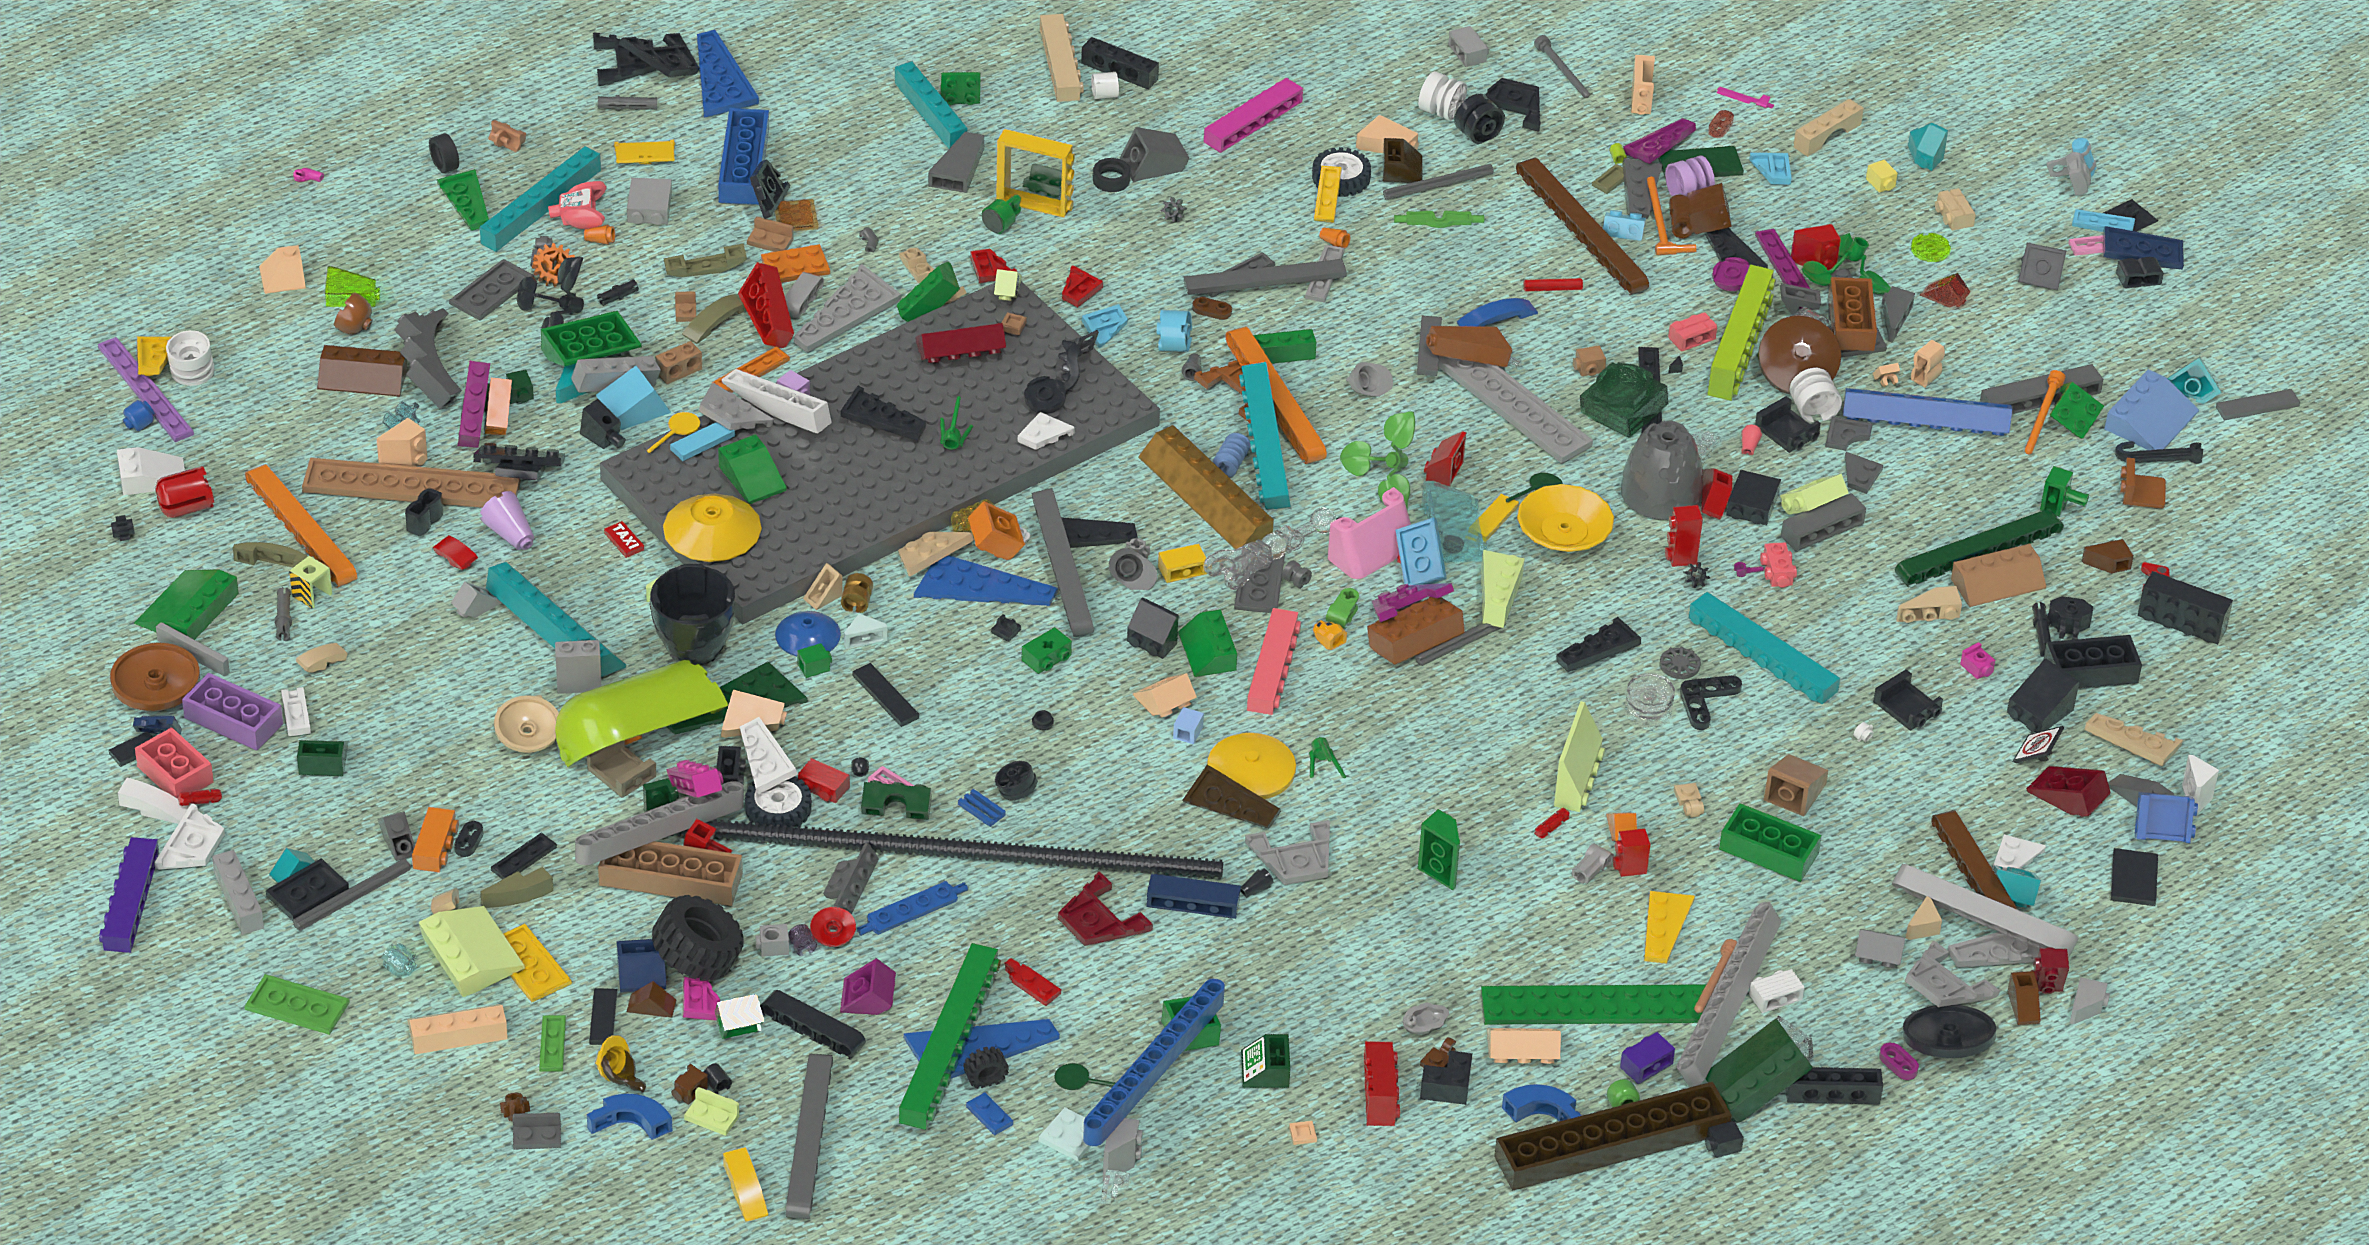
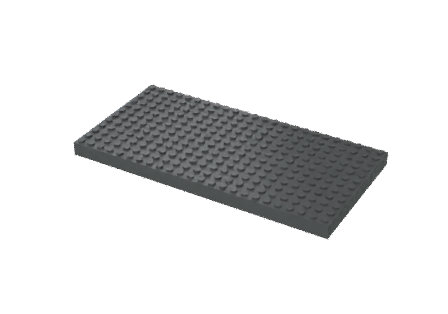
(872, 491)

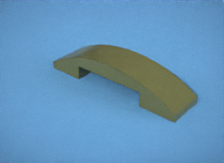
(718, 263)
(711, 316)
(268, 552)

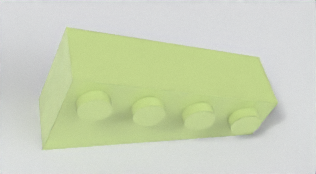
(1499, 583)

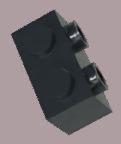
(731, 764)

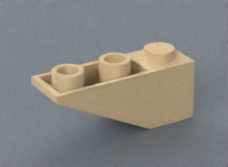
(1931, 605)

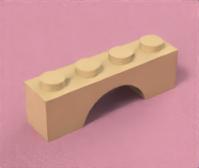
(1814, 134)

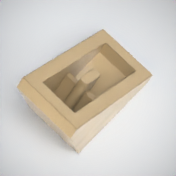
(825, 588)
(1925, 921)

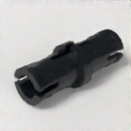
(617, 292)

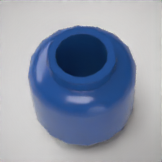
(138, 415)

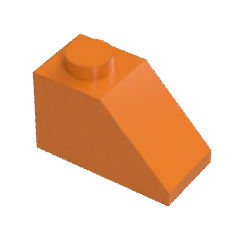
(1621, 822)

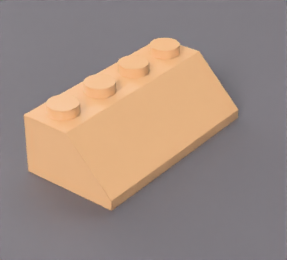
(458, 1028)

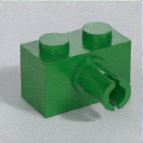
(2059, 491)

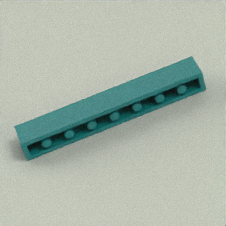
(536, 200)
(1266, 436)
(1764, 648)

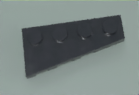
(1728, 244)
(873, 412)
(518, 456)

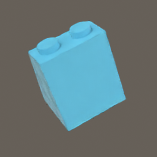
(633, 399)

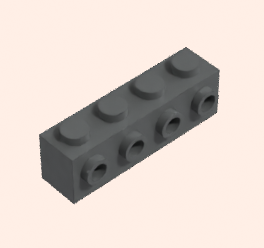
(1823, 522)

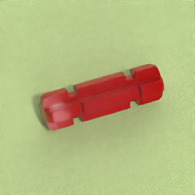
(199, 797)
(1552, 823)

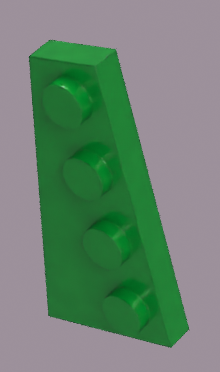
(466, 197)

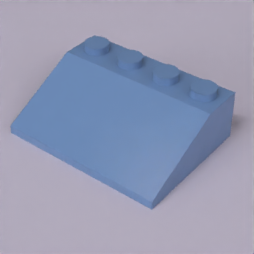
(2151, 412)

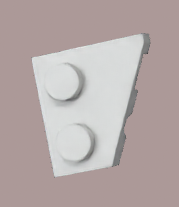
(1044, 430)
(2017, 852)

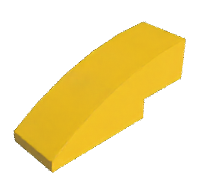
(745, 1184)

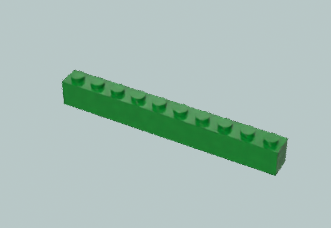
(949, 1036)

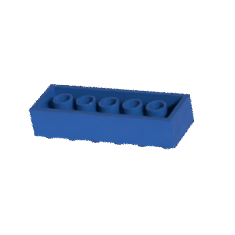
(742, 152)

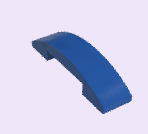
(1498, 311)

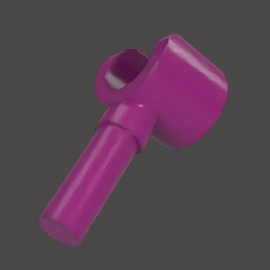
(1742, 570)

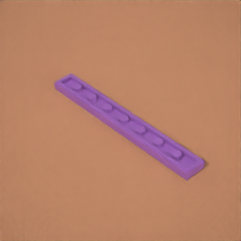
(145, 389)

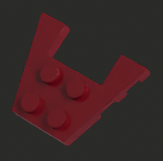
(1093, 922)

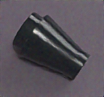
(1257, 883)

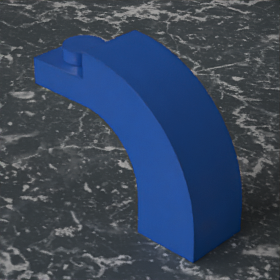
(1539, 1099)
(631, 1109)

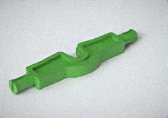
(1449, 218)

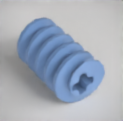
(1232, 453)

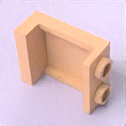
(1642, 84)

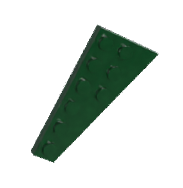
(761, 681)

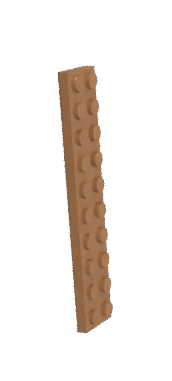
(404, 482)

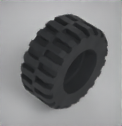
(697, 937)

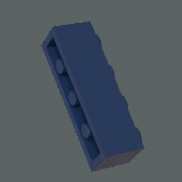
(1193, 896)

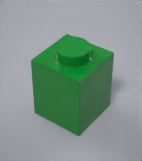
(814, 660)

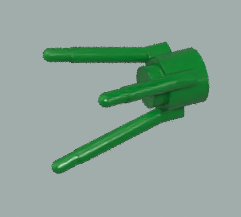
(952, 437)
(1322, 751)

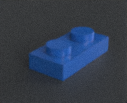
(989, 1113)

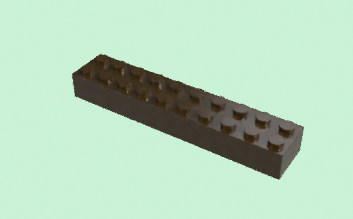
(1610, 1136)

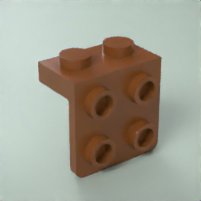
(2141, 489)

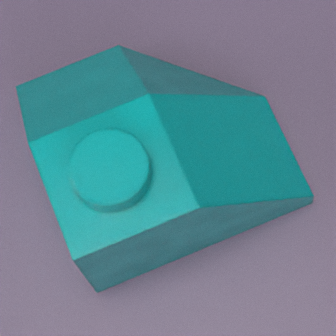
(1928, 145)
(2195, 381)
(2019, 884)

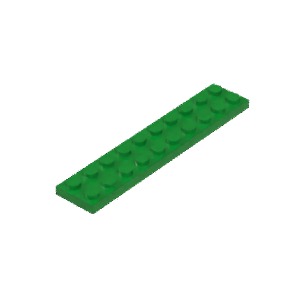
(1590, 1004)

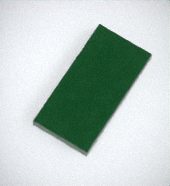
(1722, 160)

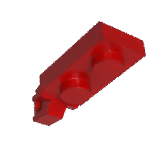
(1032, 982)

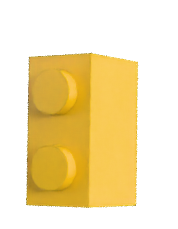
(1181, 563)

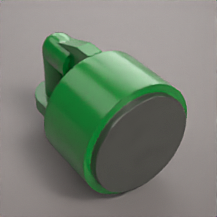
(1001, 214)

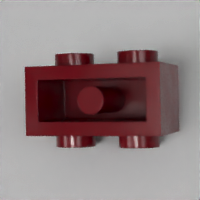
(2051, 969)

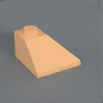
(283, 270)

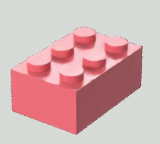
(173, 763)

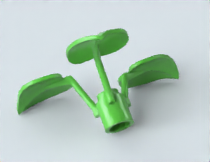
(1398, 429)

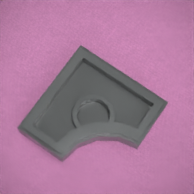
(1846, 431)

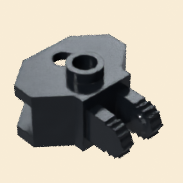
(2070, 615)

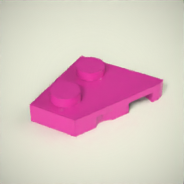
(699, 999)

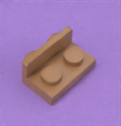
(770, 235)

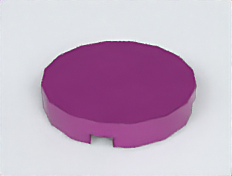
(1730, 273)

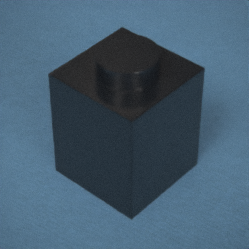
(1724, 1139)

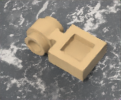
(1690, 798)

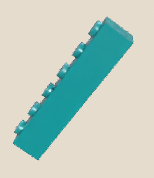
(929, 103)

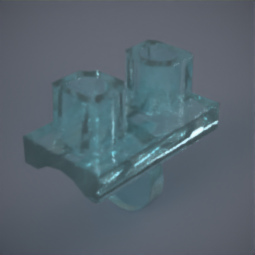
(403, 411)

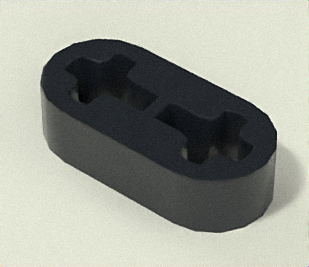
(465, 837)

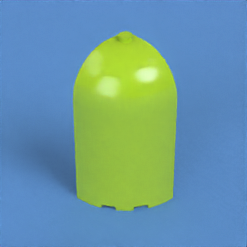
(634, 708)

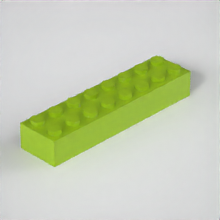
(1741, 333)

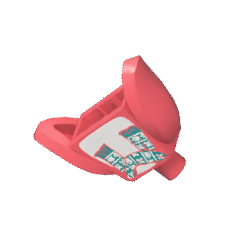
(579, 206)

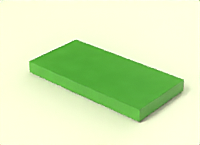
(297, 1004)

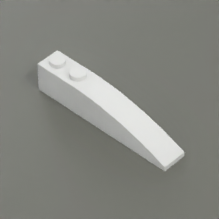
(780, 401)

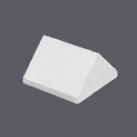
(2199, 781)

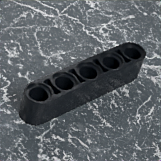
(813, 1023)

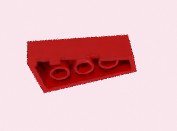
(767, 306)

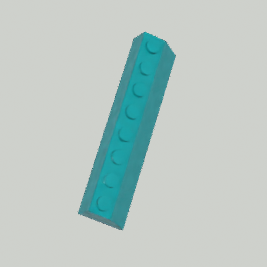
(542, 613)

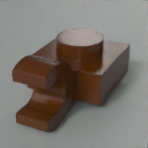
(1439, 1057)

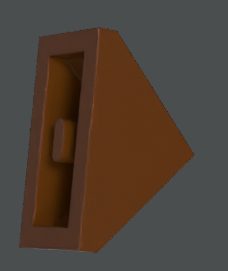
(652, 1001)

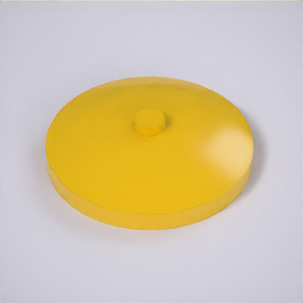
(1255, 762)

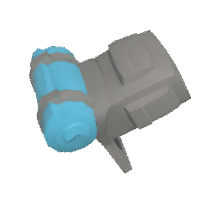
(2079, 166)

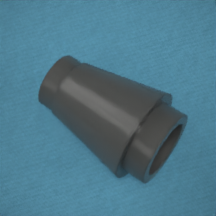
(1192, 363)

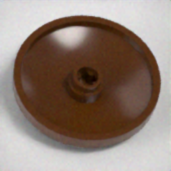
(1795, 346)

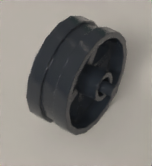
(1017, 779)

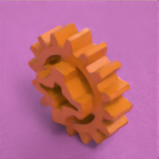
(545, 259)

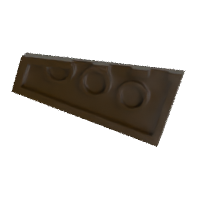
(1227, 797)

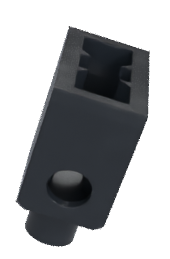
(601, 425)

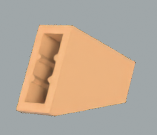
(1372, 136)
(747, 707)

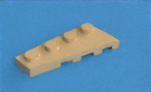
(2134, 739)

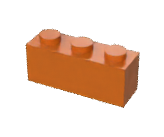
(435, 839)

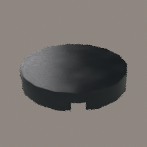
(1045, 395)

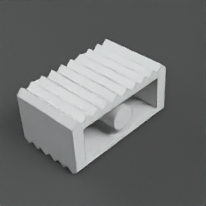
(1776, 990)

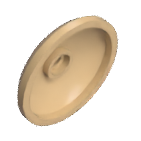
(526, 715)

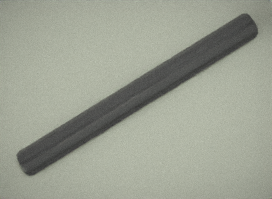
(1439, 181)
(351, 894)

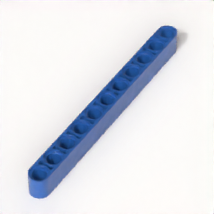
(1153, 1062)

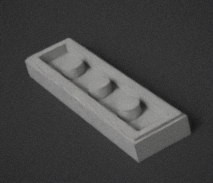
(1319, 289)
(202, 653)

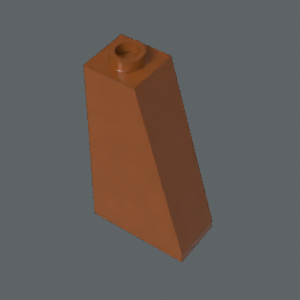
(1470, 343)

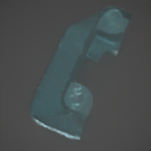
(1456, 521)

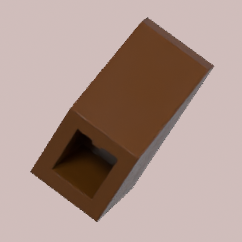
(2109, 556)
(2024, 997)

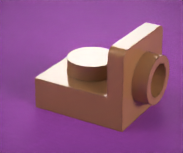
(685, 306)

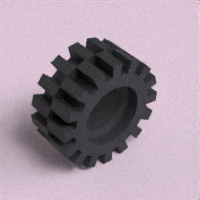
(986, 1067)

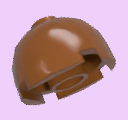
(354, 316)

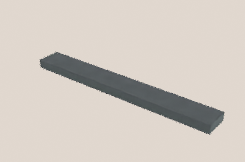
(1265, 276)

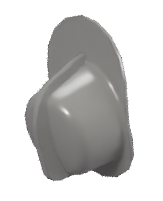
(1371, 376)

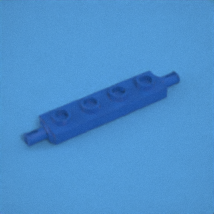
(911, 908)

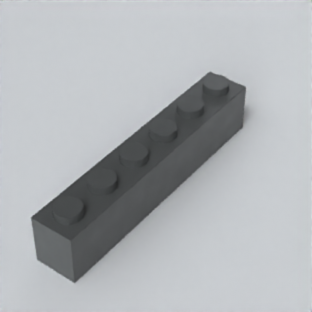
(2030, 393)

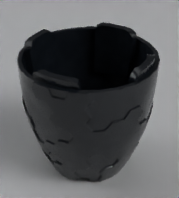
(693, 612)

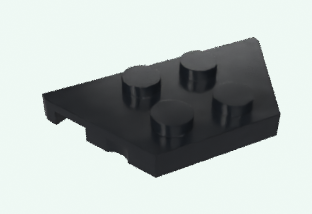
(768, 187)

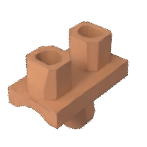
(506, 136)

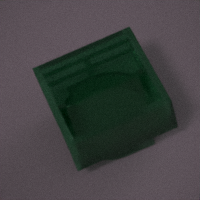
(1624, 398)

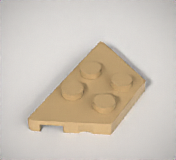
(931, 548)

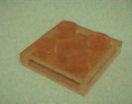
(798, 213)

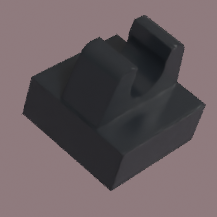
(1006, 628)

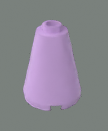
(508, 520)

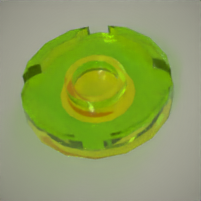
(1930, 247)

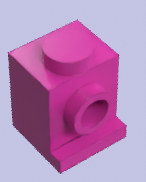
(1977, 661)

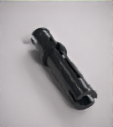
(2041, 623)

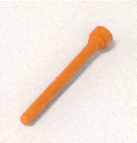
(2055, 380)

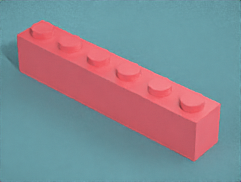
(1273, 661)

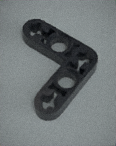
(1697, 697)

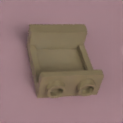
(621, 768)

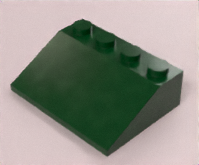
(1758, 1070)

